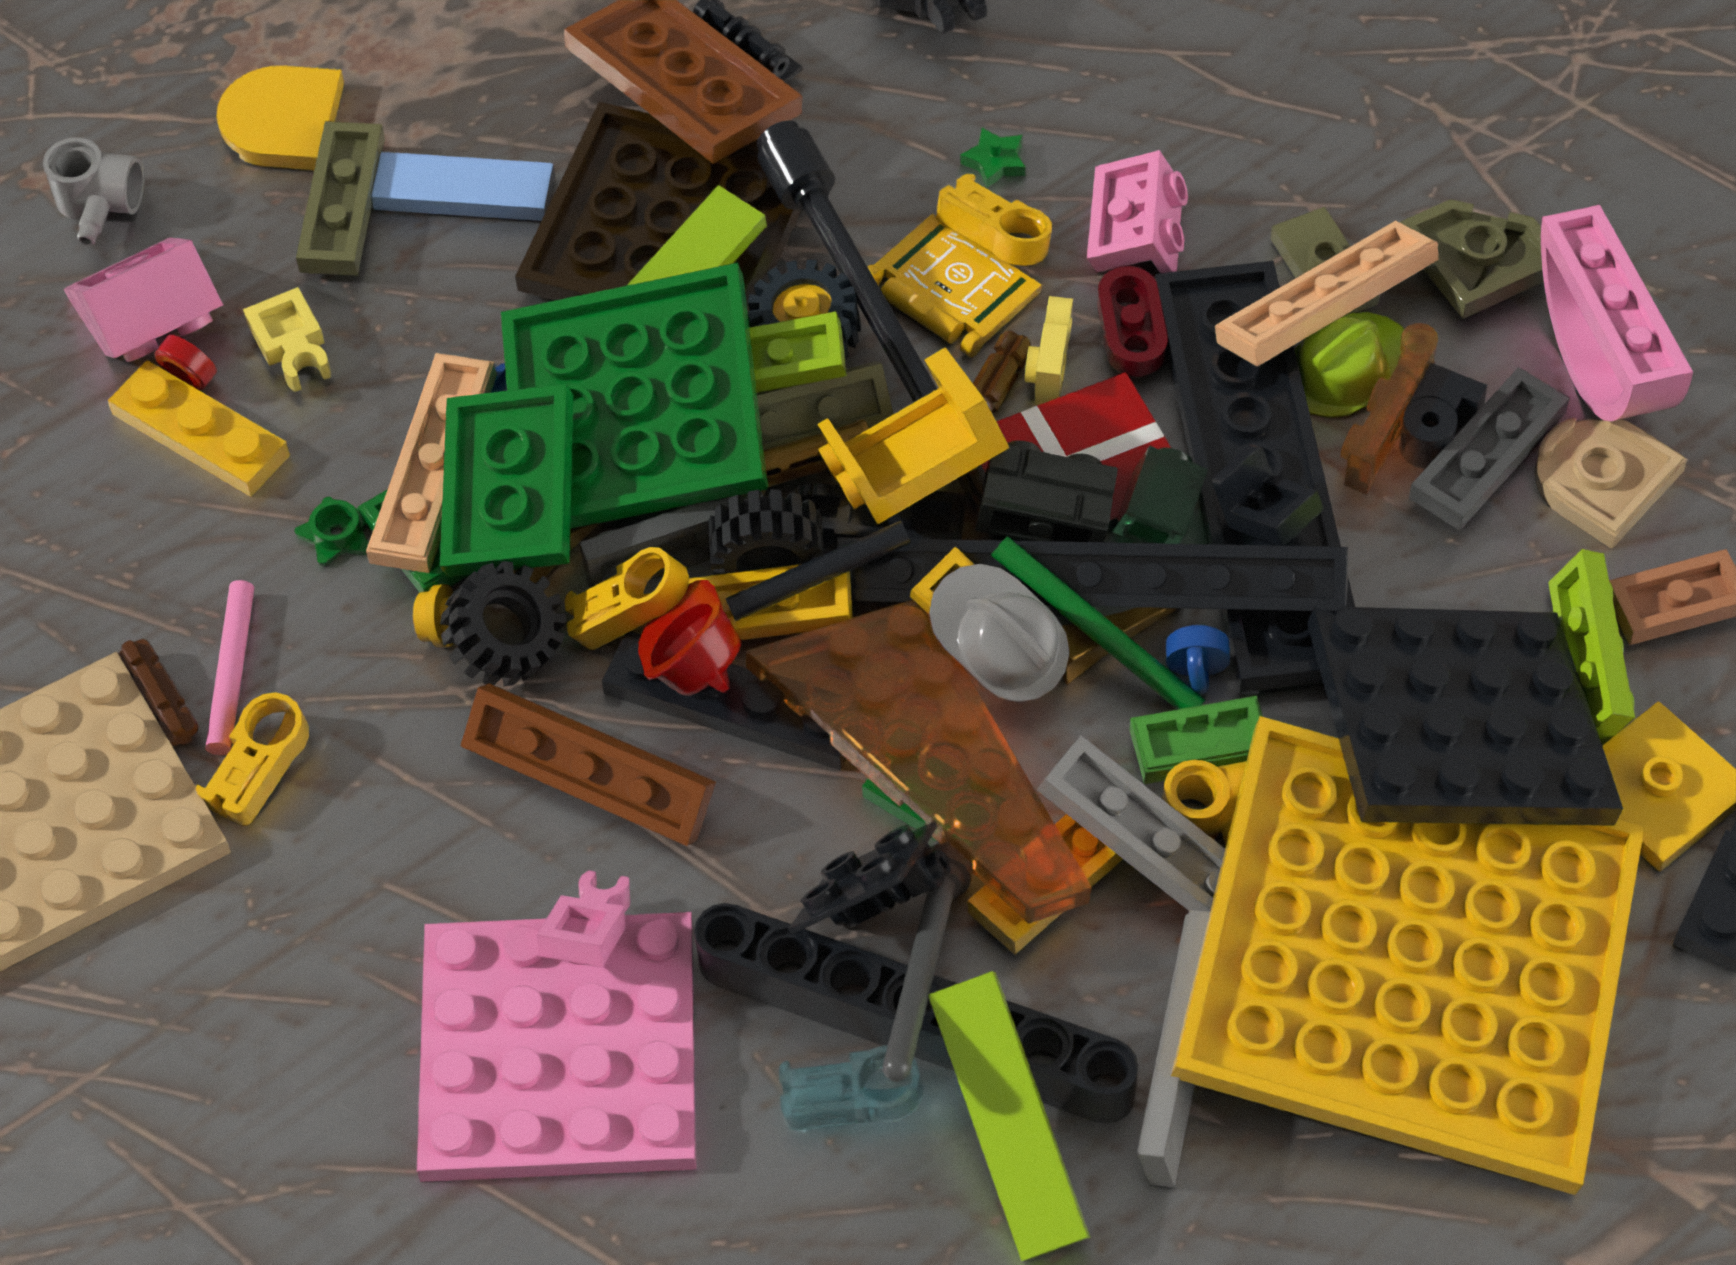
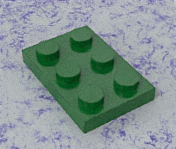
(507, 479)

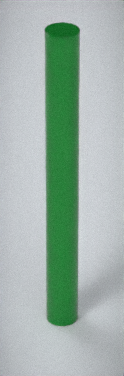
(1096, 625)

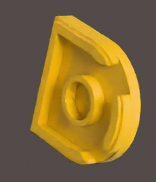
(279, 114)

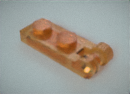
(1370, 445)

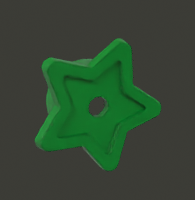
(323, 520)

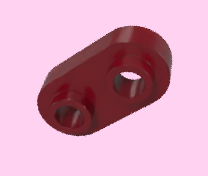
(1135, 325)

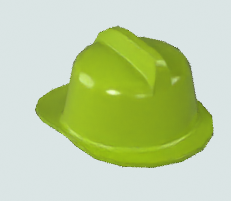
(1346, 361)

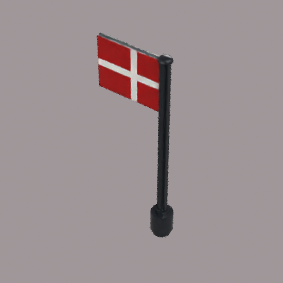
(1096, 420)

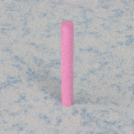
(230, 667)

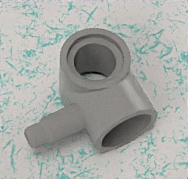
(92, 184)

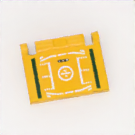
(953, 284)

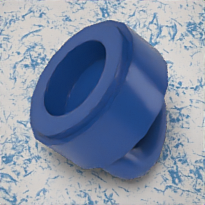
(1197, 654)

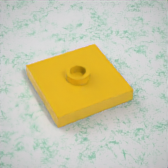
(1669, 783)

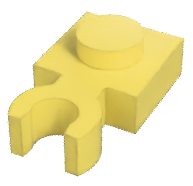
(288, 335)
(1048, 362)

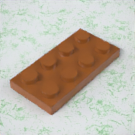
(683, 73)

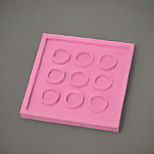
(555, 1060)

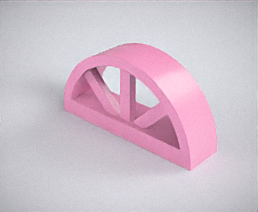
(1607, 320)

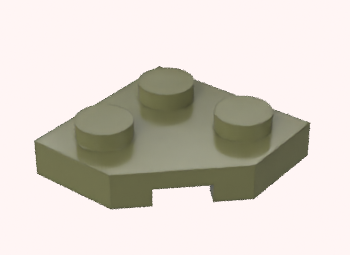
(1480, 254)

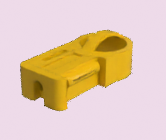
(990, 218)
(620, 601)
(255, 769)

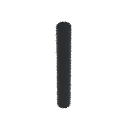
(818, 570)

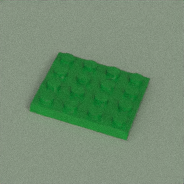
(656, 390)

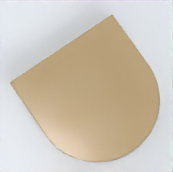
(1604, 474)

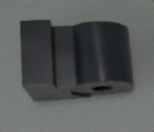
(1435, 411)

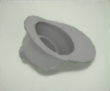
(999, 632)

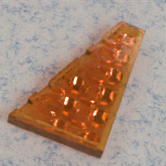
(928, 742)

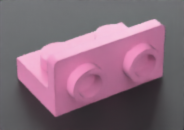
(1137, 214)

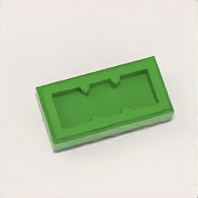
(1207, 732)

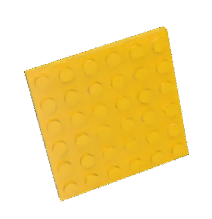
(1410, 971)

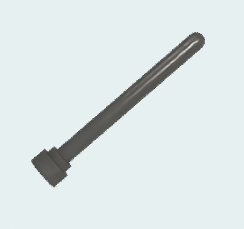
(923, 963)

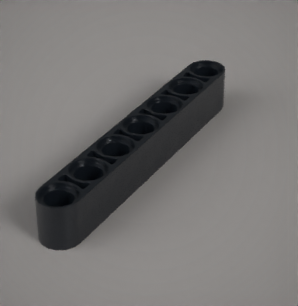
(871, 1014)

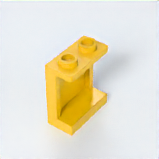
(916, 446)

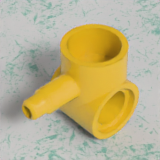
(1211, 785)

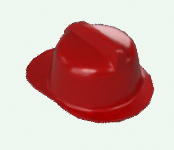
(691, 643)

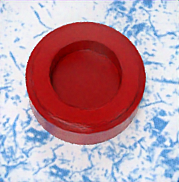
(185, 362)

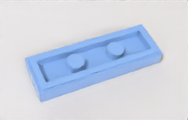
(462, 186)

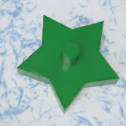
(995, 157)

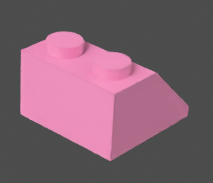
(146, 298)

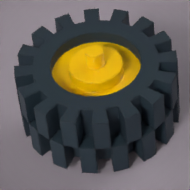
(806, 294)

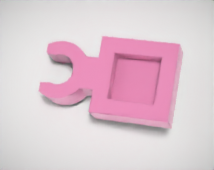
(587, 926)

